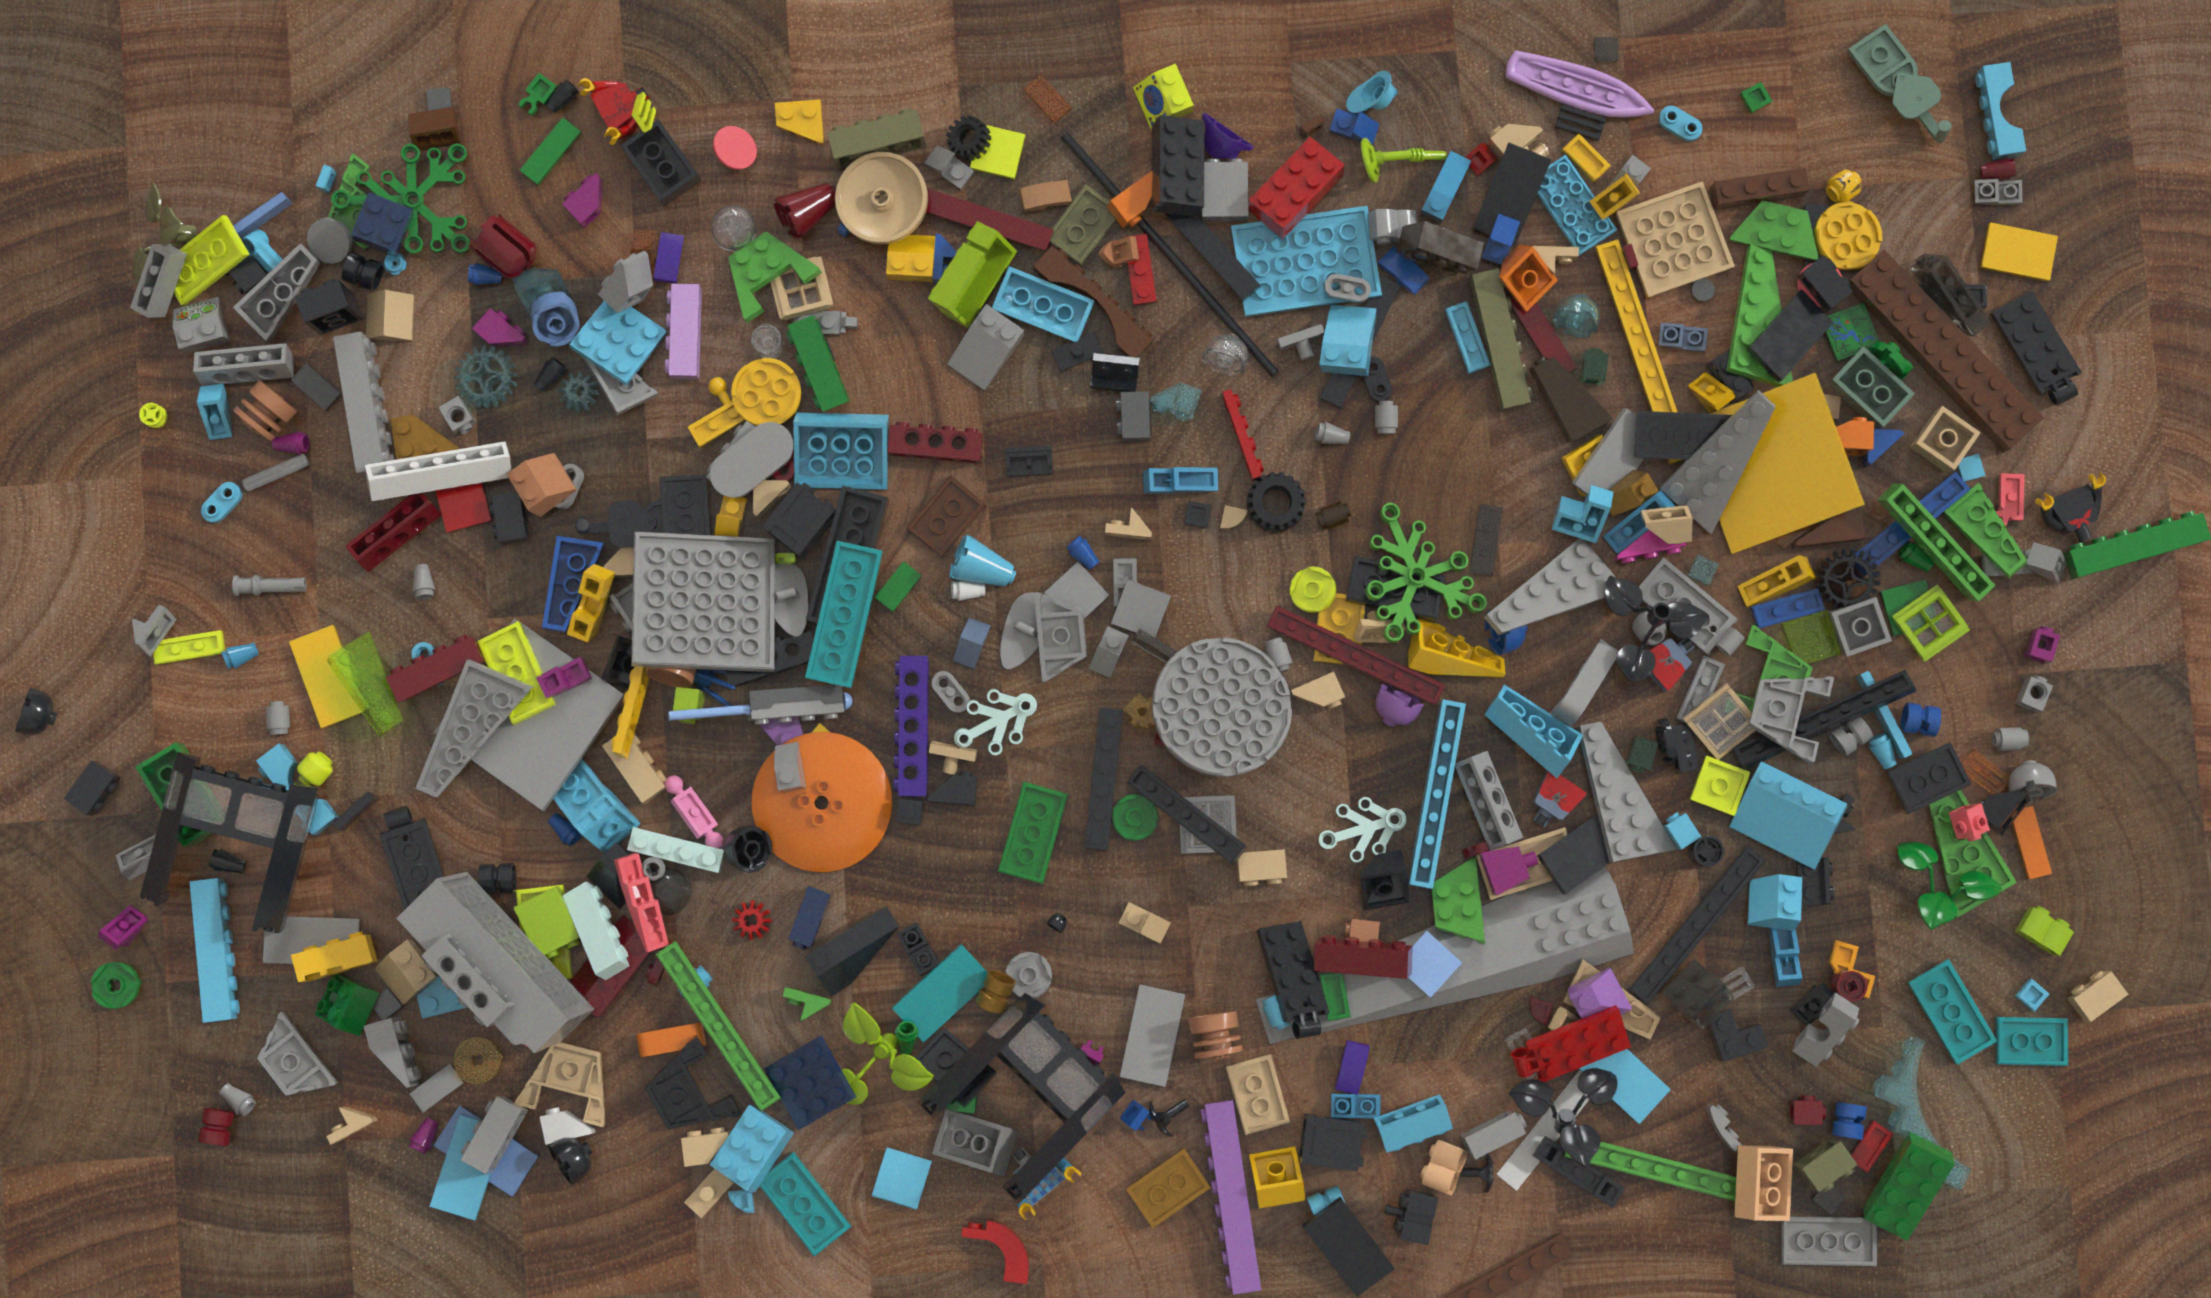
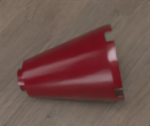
(804, 208)

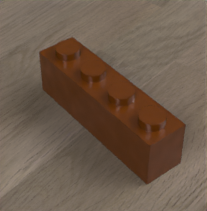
(1759, 187)

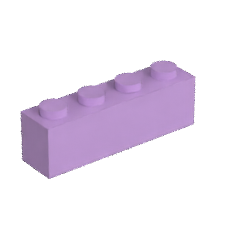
(684, 331)

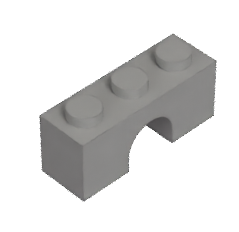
(1817, 1044)

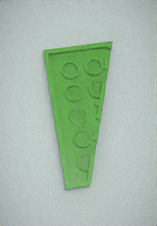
(1755, 310)
(1963, 855)

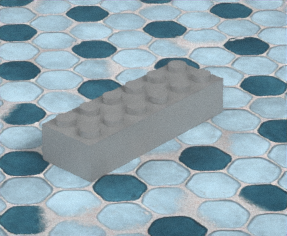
(363, 400)

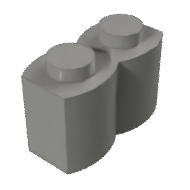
(1387, 224)

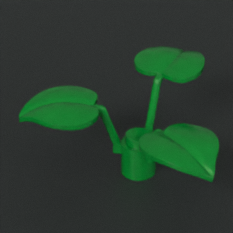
(1938, 907)

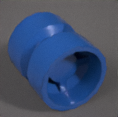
(1916, 719)
(1849, 1120)

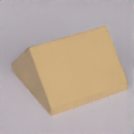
(390, 316)

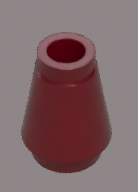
(1999, 169)

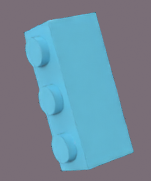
(1413, 1123)

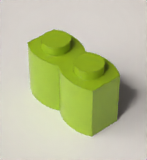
(2044, 931)

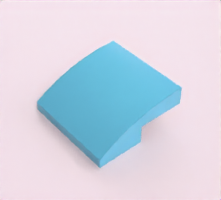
(901, 1178)

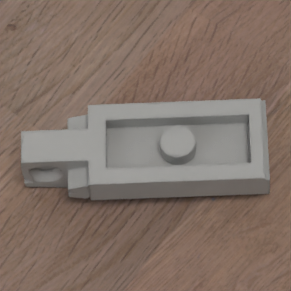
(833, 322)

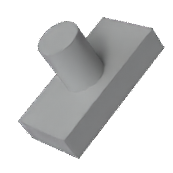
(1301, 341)

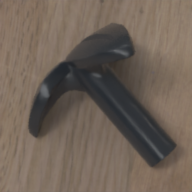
(1164, 1118)
(1484, 1173)

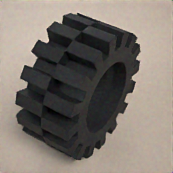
(958, 132)

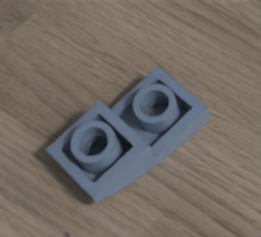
(1683, 338)

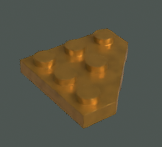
(416, 438)

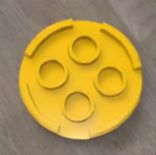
(1848, 235)
(766, 392)

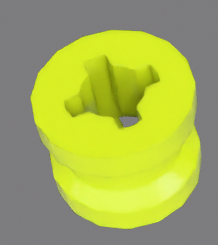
(149, 412)

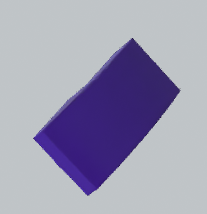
(668, 258)
(1352, 1067)

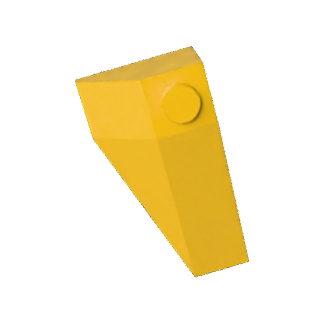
(1443, 654)

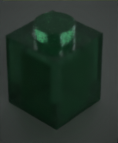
(1594, 366)
(1641, 754)

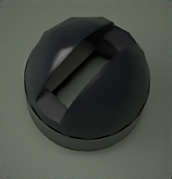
(1057, 922)

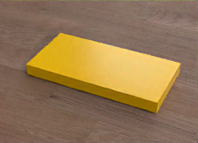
(327, 693)

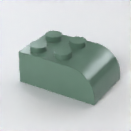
(1871, 388)

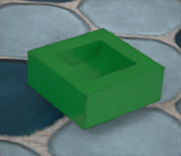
(1755, 97)

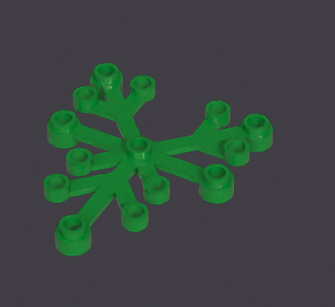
(438, 173)

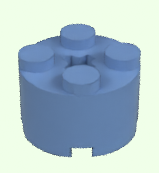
(558, 307)

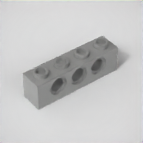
(244, 364)
(1488, 800)

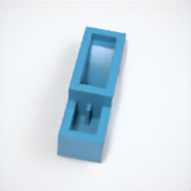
(1180, 480)
(1785, 957)

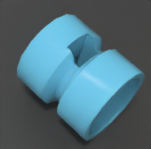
(1319, 1201)

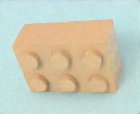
(1763, 1183)

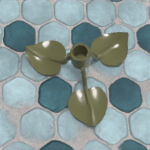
(170, 229)

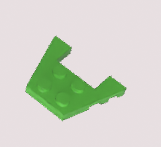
(349, 182)
(760, 264)
(1778, 664)

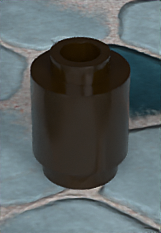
(1333, 515)

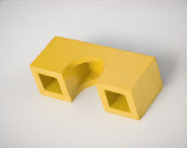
(595, 591)

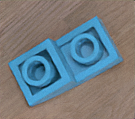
(1355, 1105)

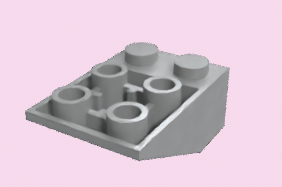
(390, 1044)

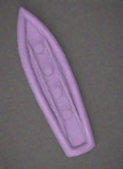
(1576, 86)

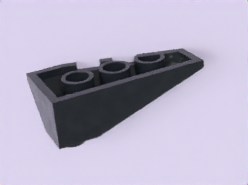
(847, 955)

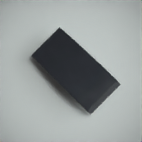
(918, 949)

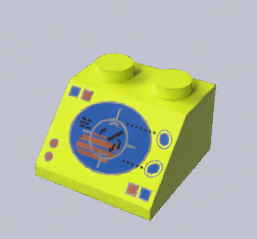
(1163, 95)

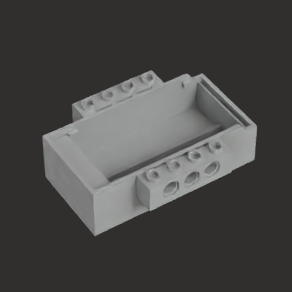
(492, 964)

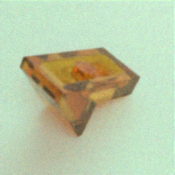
(646, 241)

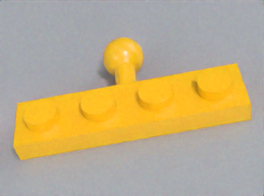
(718, 421)

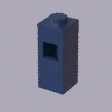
(809, 918)

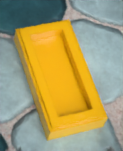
(1586, 158)

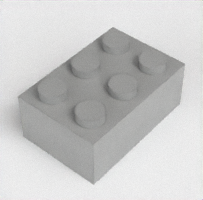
(493, 1134)

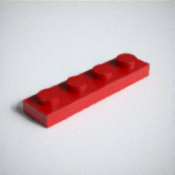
(1239, 426)

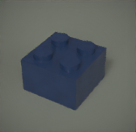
(382, 224)

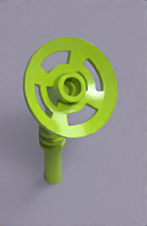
(1375, 158)

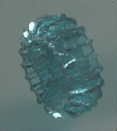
(495, 376)

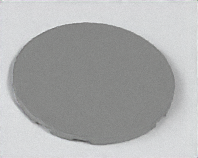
(1221, 707)

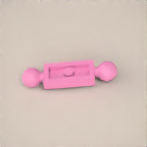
(693, 812)

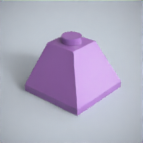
(1598, 994)

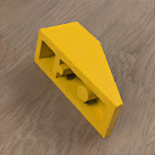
(1777, 580)

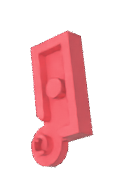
(2011, 497)

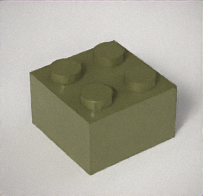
(1825, 1165)

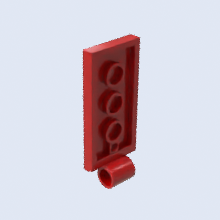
(1572, 1046)

